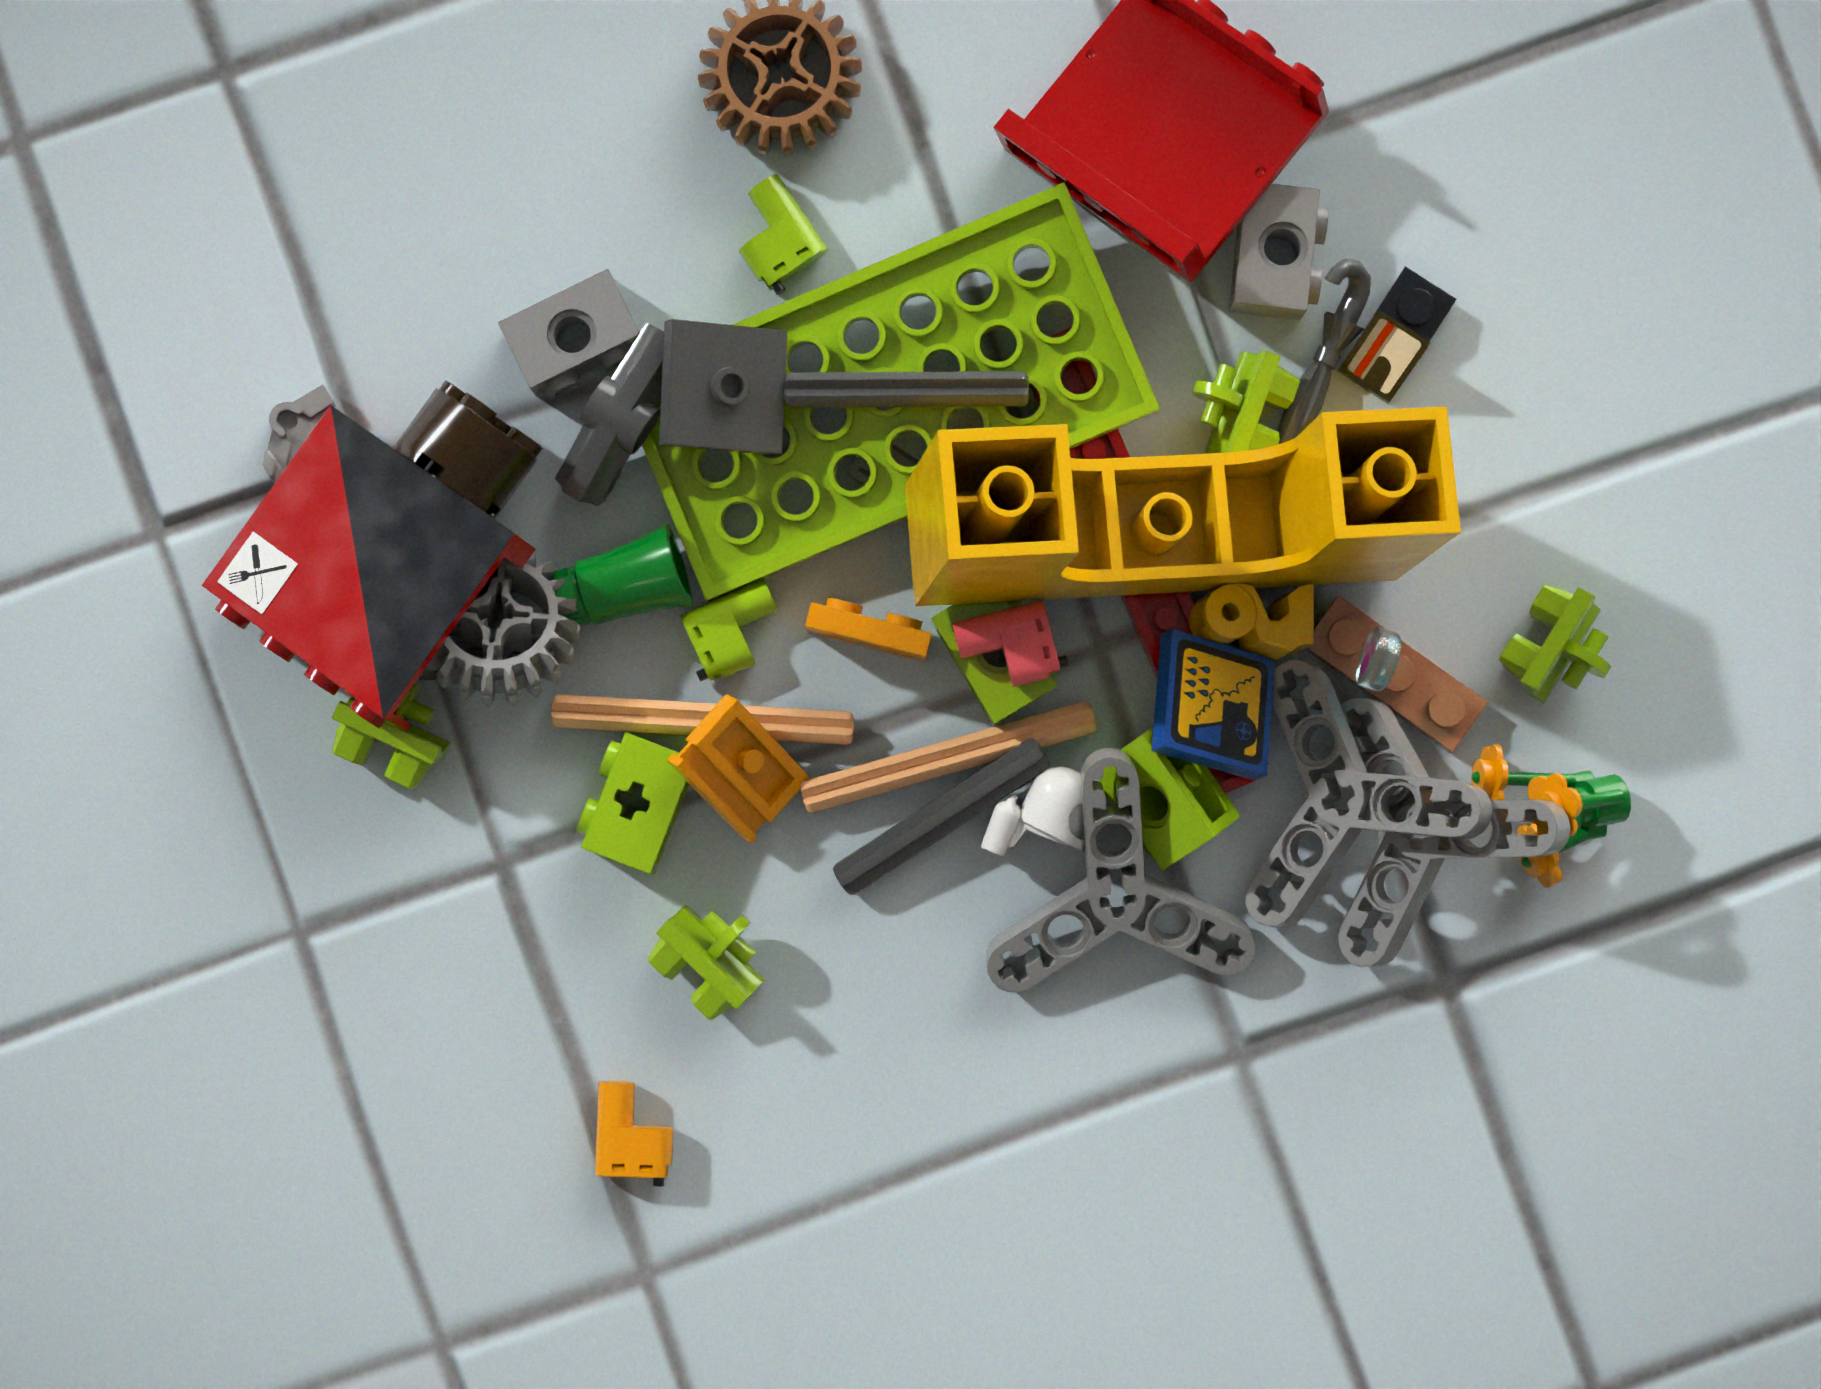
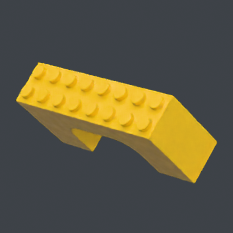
(1023, 521)

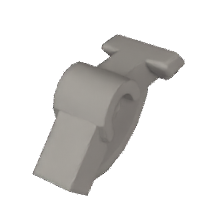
(291, 426)

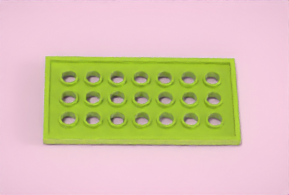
(878, 296)

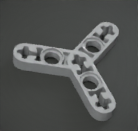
(1366, 809)
(1423, 857)
(1138, 910)

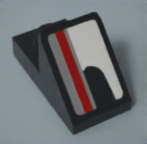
(1397, 335)

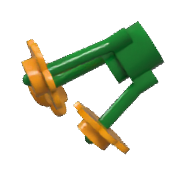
(1586, 802)

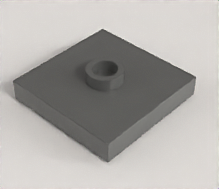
(723, 387)

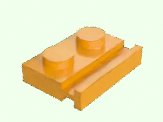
(844, 622)
(738, 768)

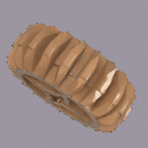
(801, 86)

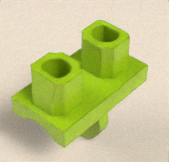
(1239, 398)
(1570, 621)
(414, 750)
(714, 953)

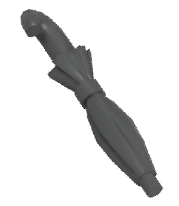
(1338, 333)

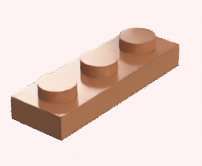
(1419, 688)

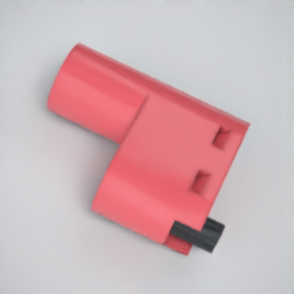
(1022, 635)

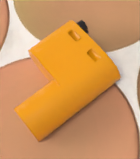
(626, 1147)

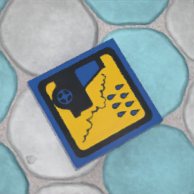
(1213, 705)

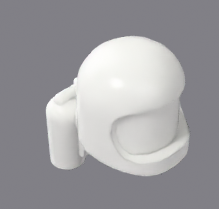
(1049, 809)

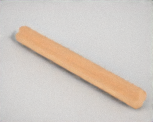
(684, 717)
(945, 757)

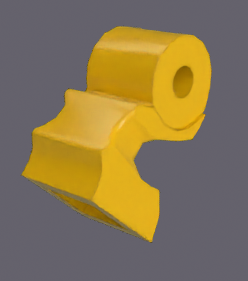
(1238, 614)

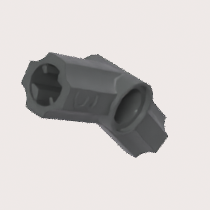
(616, 421)

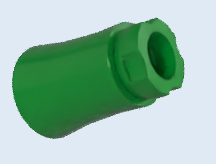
(628, 580)

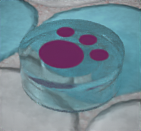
(1378, 659)

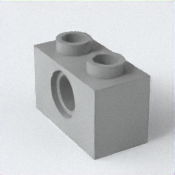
(1270, 288)
(537, 329)

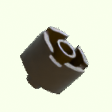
(469, 448)

